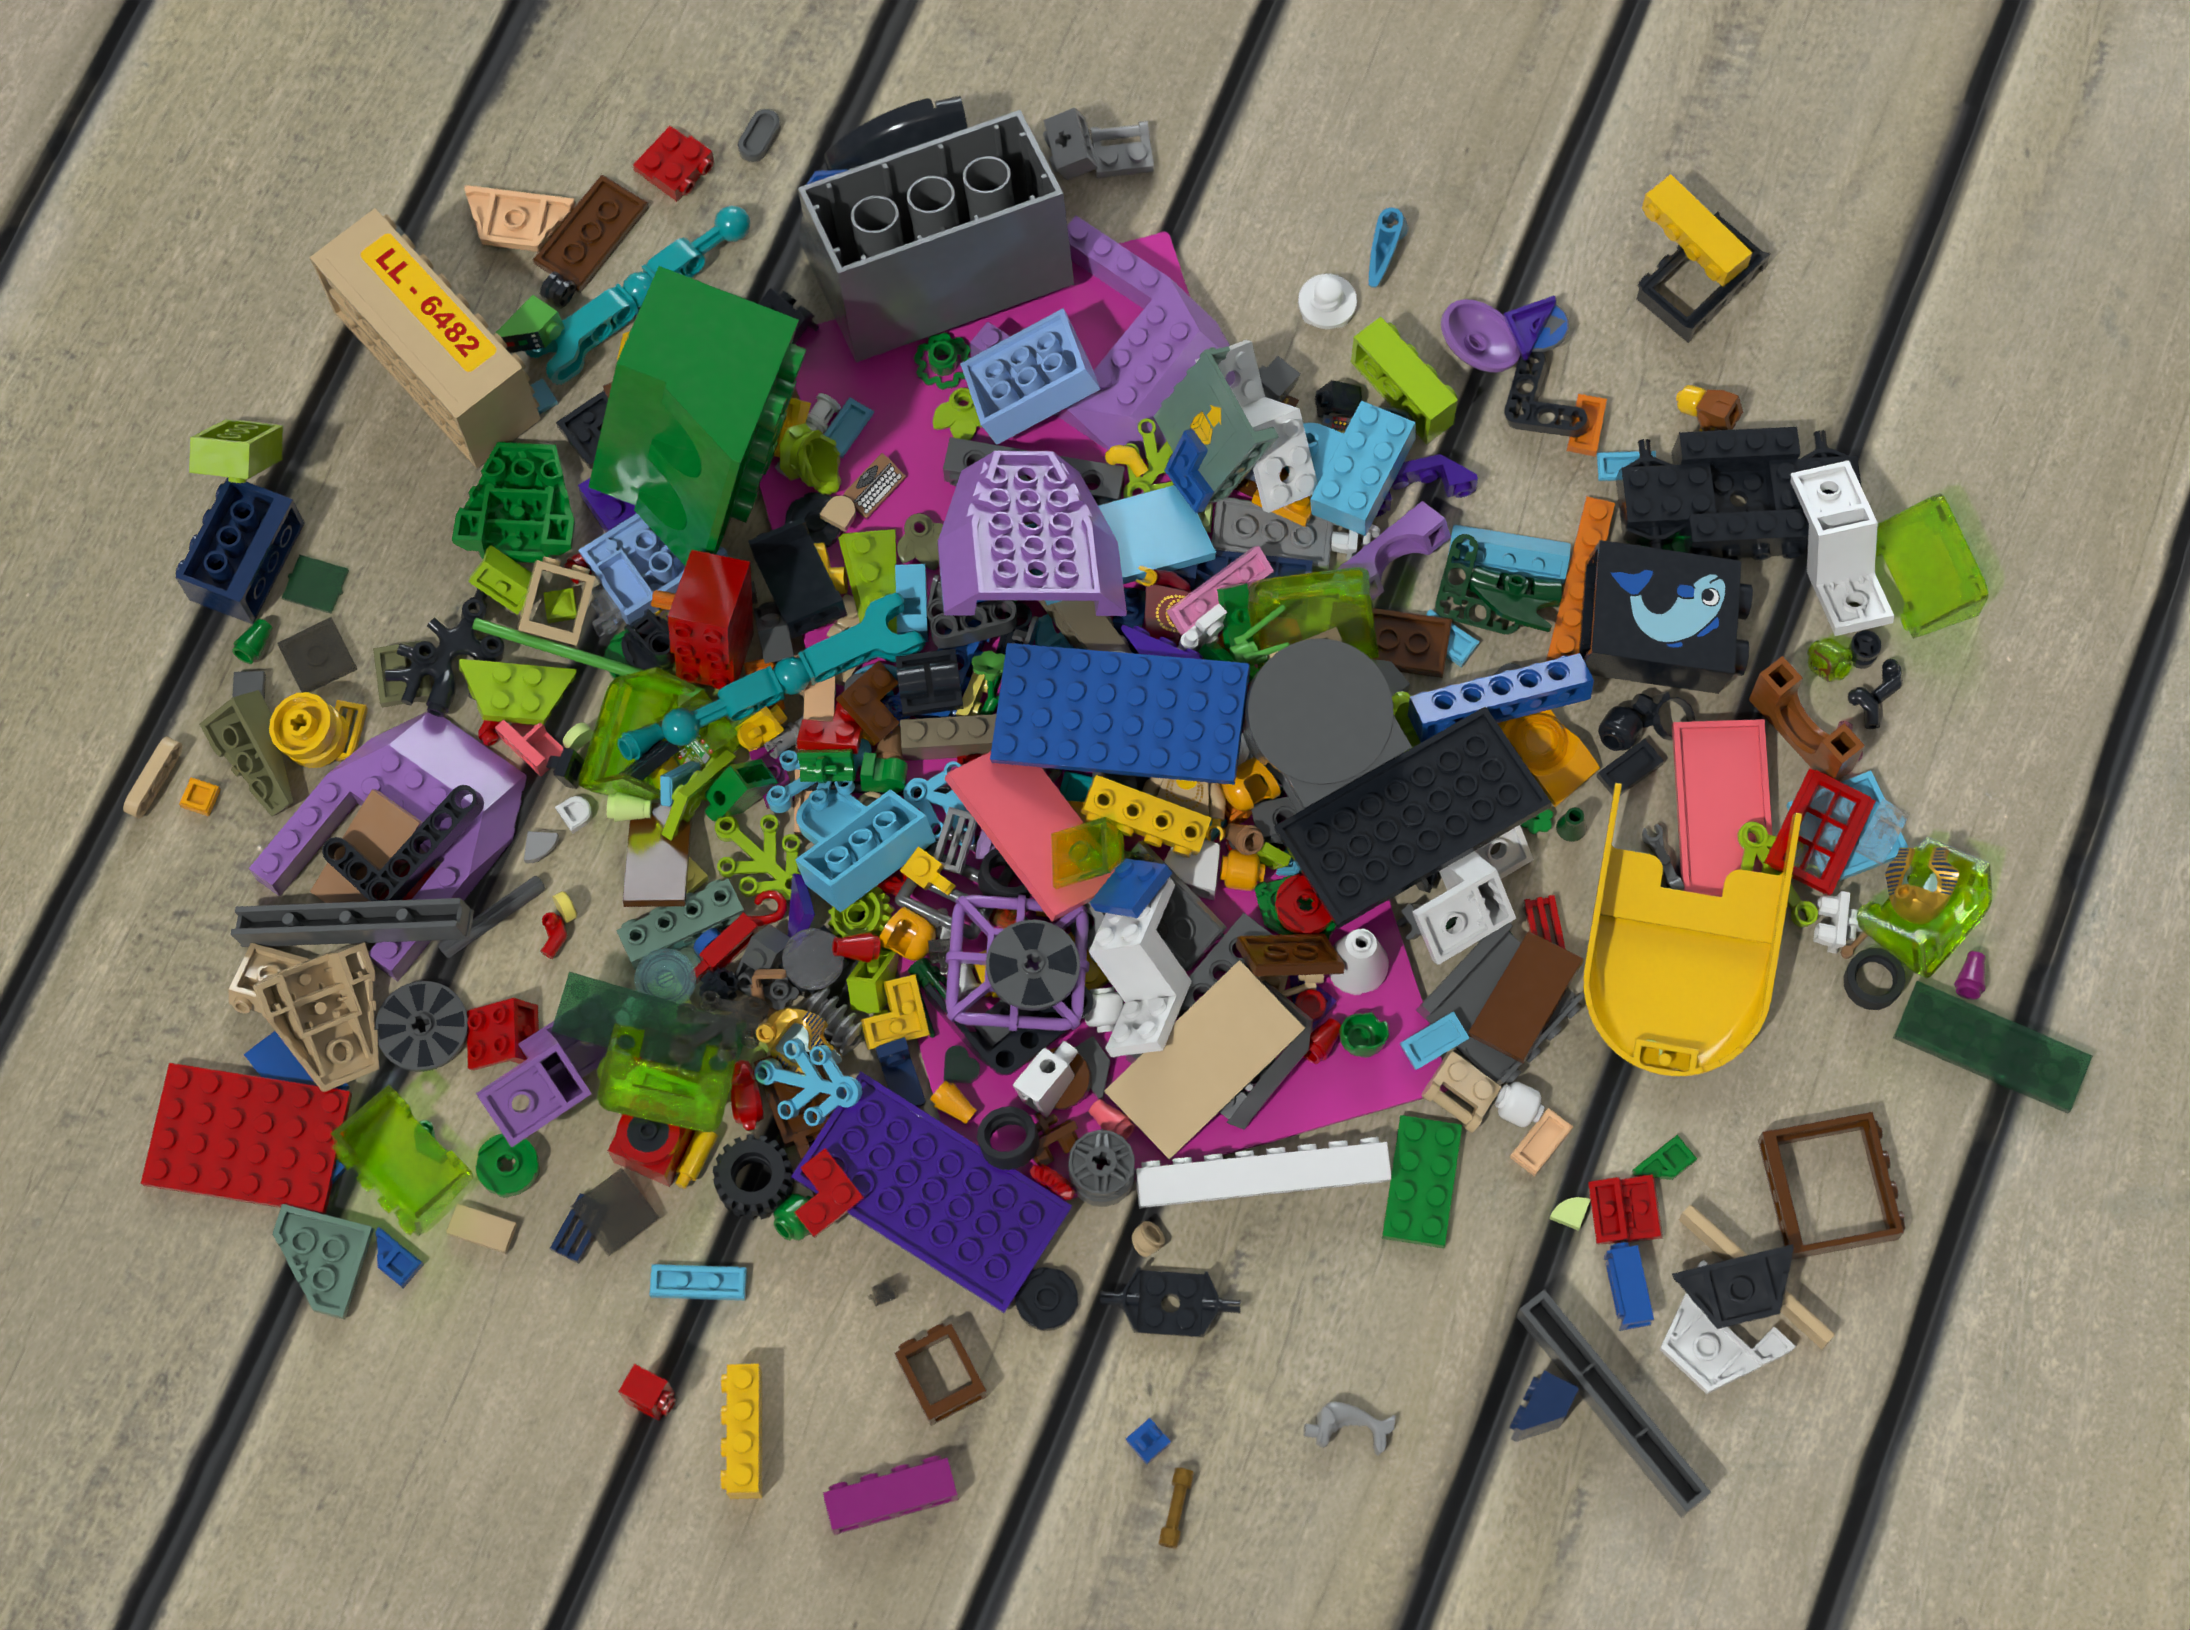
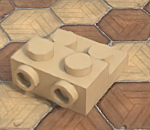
(256, 965)

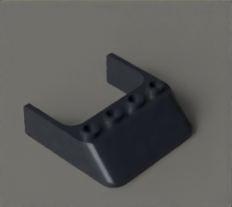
(1017, 1047)

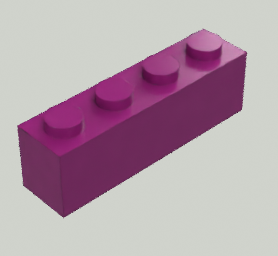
(890, 1495)

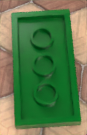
(1422, 1181)

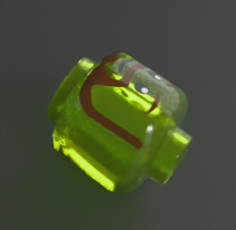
(1829, 659)

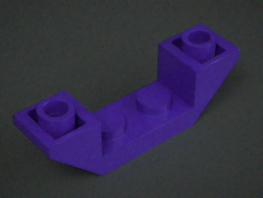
(1456, 479)

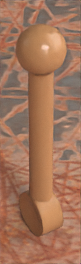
(1847, 951)

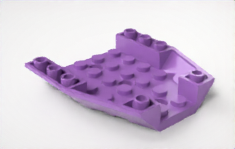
(990, 551)

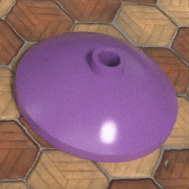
(1479, 336)

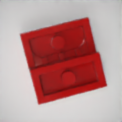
(1625, 1210)

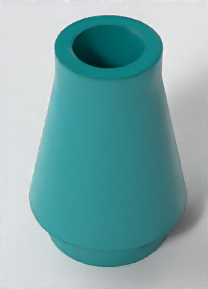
(637, 742)

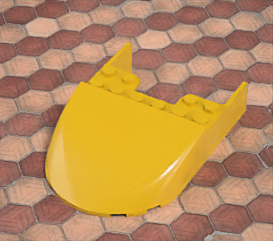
(1682, 962)

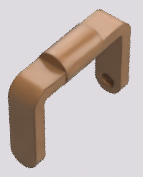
(757, 986)

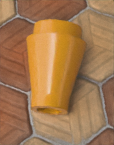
(953, 1102)

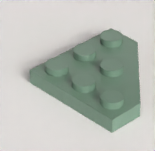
(323, 1256)

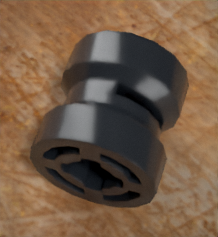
(1865, 643)

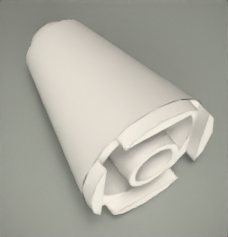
(1364, 963)

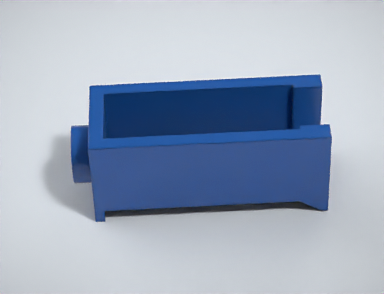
(1628, 1286)

